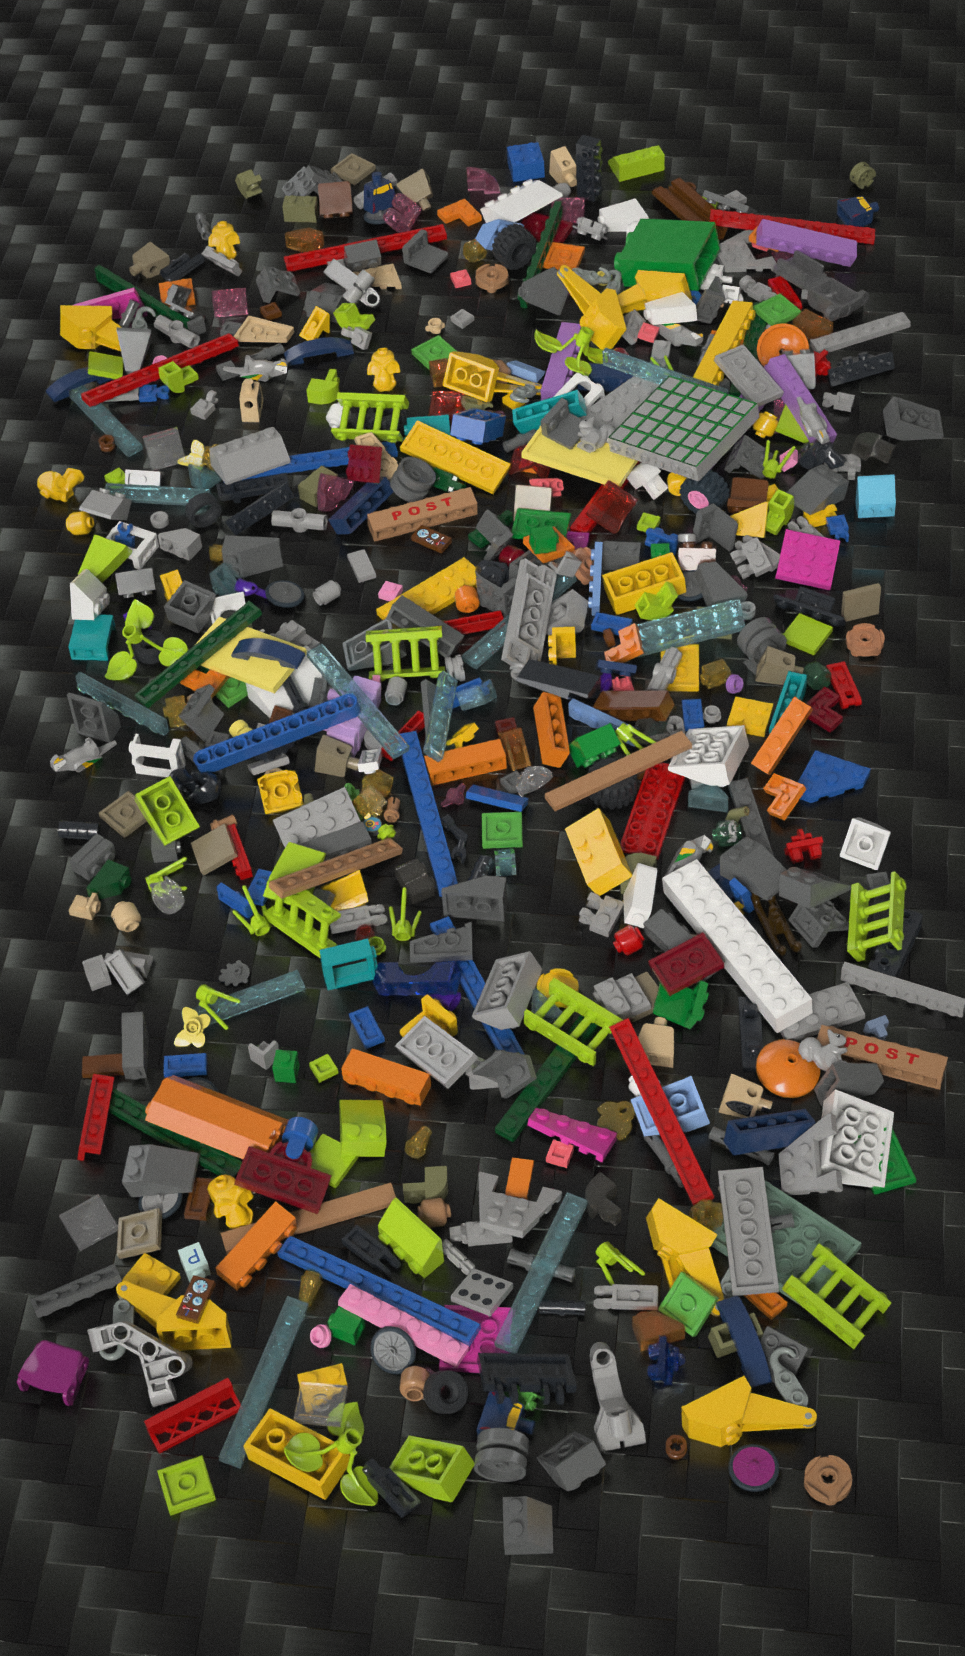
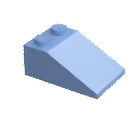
(684, 1103)

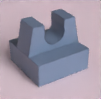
(877, 1028)

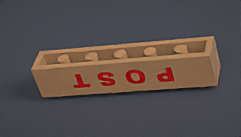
(424, 512)
(892, 1058)

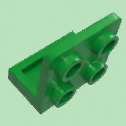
(682, 1007)

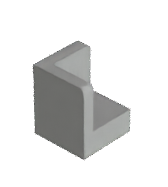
(567, 566)
(96, 972)
(263, 1054)

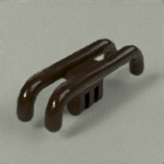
(775, 925)

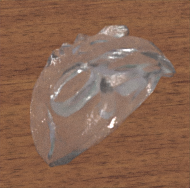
(532, 779)
(167, 896)

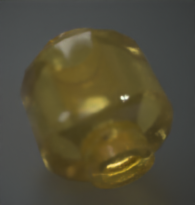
(474, 251)

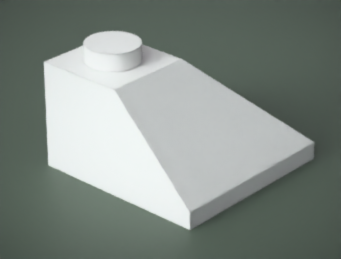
(865, 843)

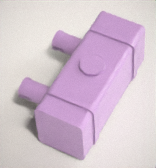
(353, 730)

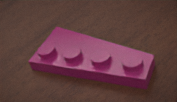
(117, 300)
(582, 1134)

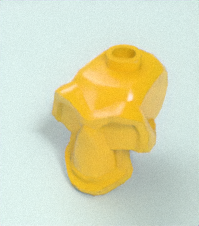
(224, 238)
(383, 367)
(58, 486)
(231, 1201)

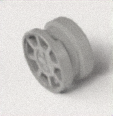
(455, 667)

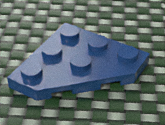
(831, 777)

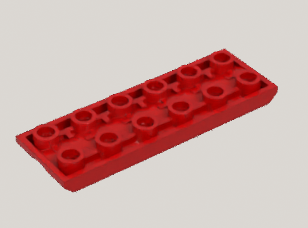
(652, 811)

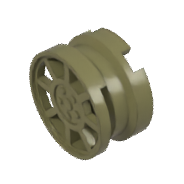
(862, 175)

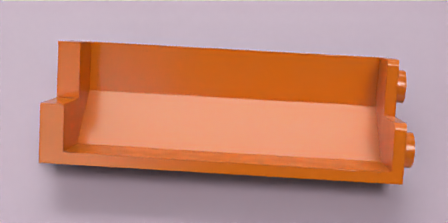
(213, 1118)

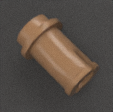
(391, 814)
(227, 821)

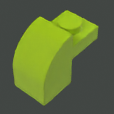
(348, 315)
(175, 377)
(324, 390)
(781, 510)
(657, 606)

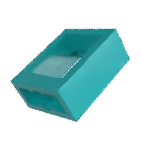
(351, 973)

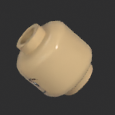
(126, 916)

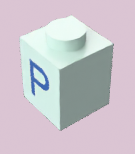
(194, 1261)

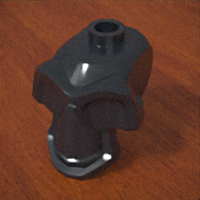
(817, 453)
(493, 571)
(196, 787)

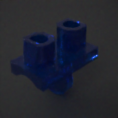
(668, 1360)

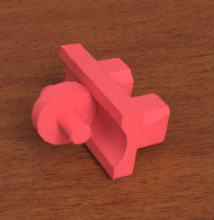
(555, 483)

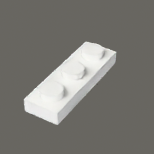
(370, 760)

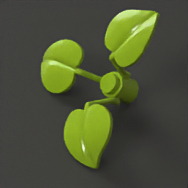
(582, 340)
(141, 617)
(305, 1454)

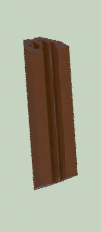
(686, 203)

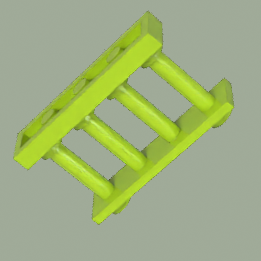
(364, 401)
(413, 635)
(860, 912)
(295, 927)
(576, 1003)
(829, 1316)

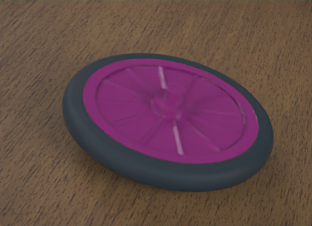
(753, 1467)

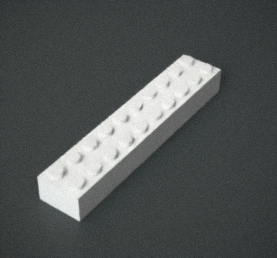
(739, 946)

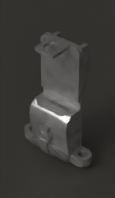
(824, 293)

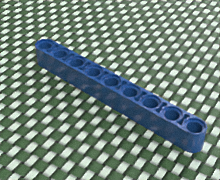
(283, 726)

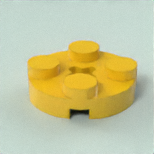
(560, 974)

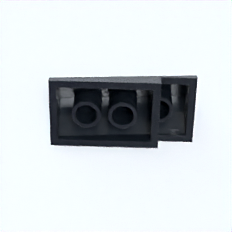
(560, 680)

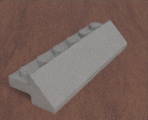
(529, 613)

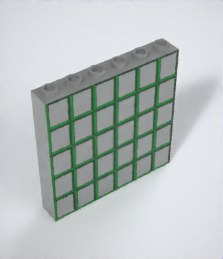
(683, 427)

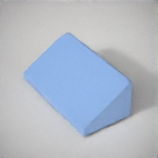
(525, 371)

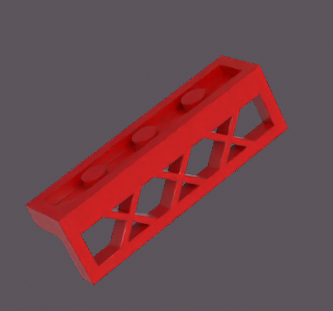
(96, 1115)
(187, 1410)

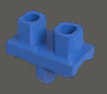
(657, 536)

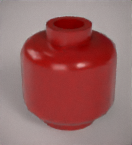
(628, 940)

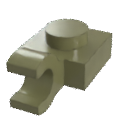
(469, 403)

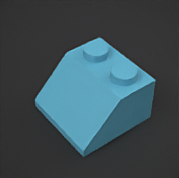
(875, 496)

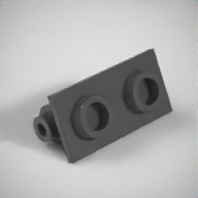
(319, 691)

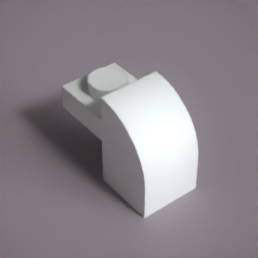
(648, 477)

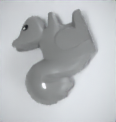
(592, 437)
(825, 1055)

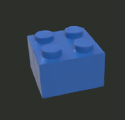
(525, 162)

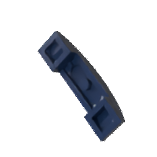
(318, 347)
(72, 380)
(269, 649)
(745, 1340)

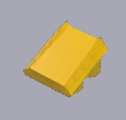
(280, 791)
(348, 892)

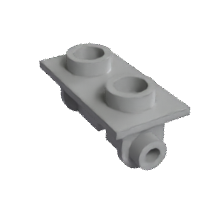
(597, 230)

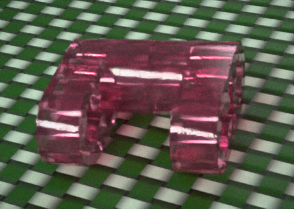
(409, 215)

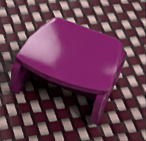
(54, 1370)

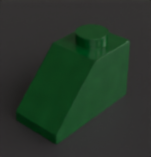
(110, 880)

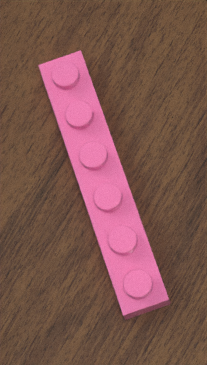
(386, 1315)

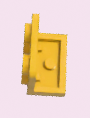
(562, 643)
(437, 1014)

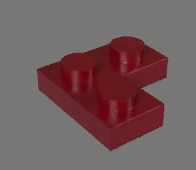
(822, 712)

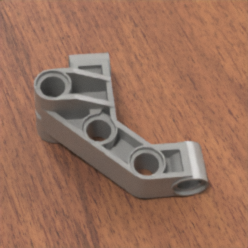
(357, 287)
(157, 1367)
(616, 1417)

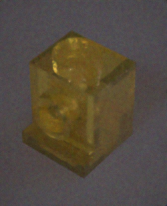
(715, 673)

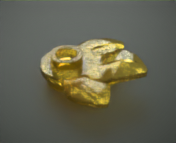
(614, 1120)

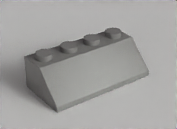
(249, 455)
(508, 991)

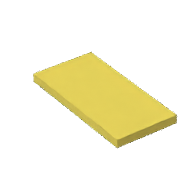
(595, 466)
(255, 671)

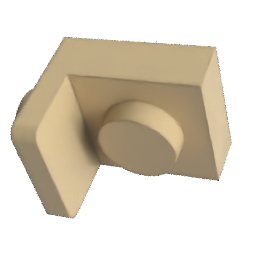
(85, 907)

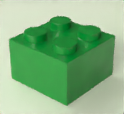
(594, 745)

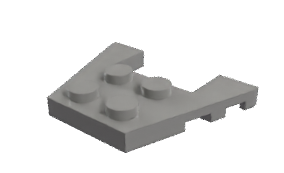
(738, 257)
(801, 1162)
(508, 1213)

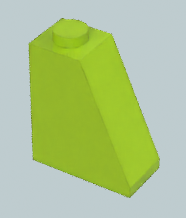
(104, 557)

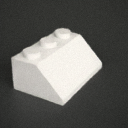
(87, 596)

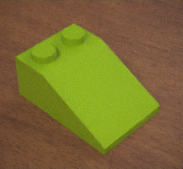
(166, 811)
(292, 860)
(362, 1128)
(433, 1467)

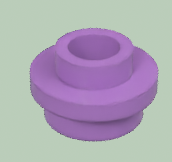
(734, 683)

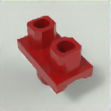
(821, 363)
(802, 843)

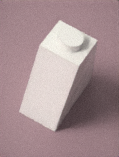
(621, 214)
(670, 309)
(639, 895)

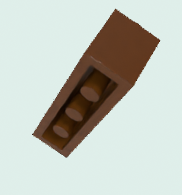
(635, 704)

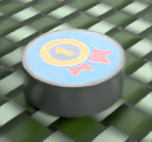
(372, 825)

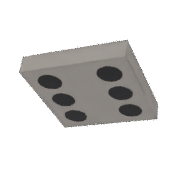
(481, 1292)

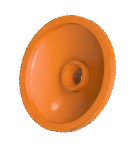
(780, 338)
(782, 1076)

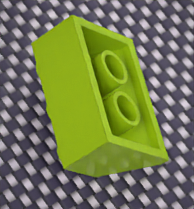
(638, 163)
(410, 1239)

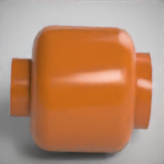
(466, 599)

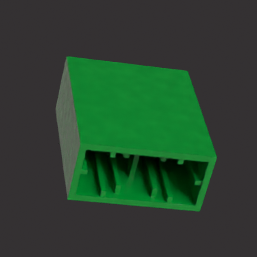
(669, 247)

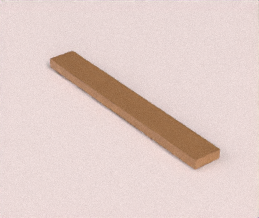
(618, 771)
(335, 868)
(329, 1213)

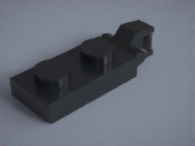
(391, 1488)

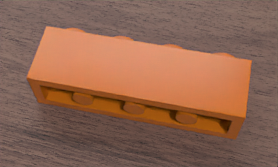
(551, 730)
(782, 736)
(466, 762)
(386, 1077)
(256, 1246)

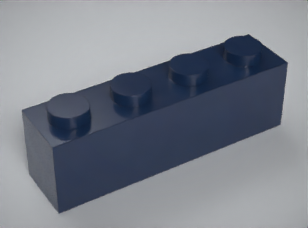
(606, 377)
(360, 505)
(766, 1131)

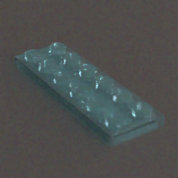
(691, 627)

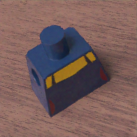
(378, 194)
(856, 211)
(504, 1416)

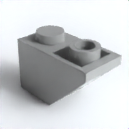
(180, 542)

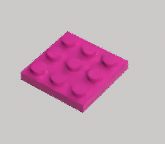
(807, 559)
(484, 1340)

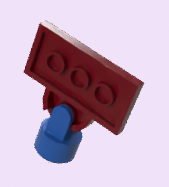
(287, 1169)

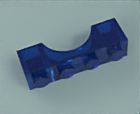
(440, 979)

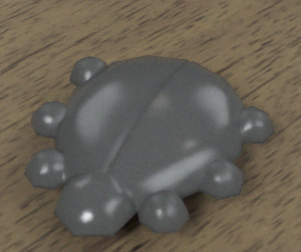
(235, 973)

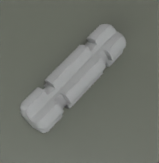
(457, 1257)

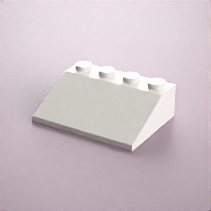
(520, 201)
(303, 679)
(713, 755)
(841, 1154)

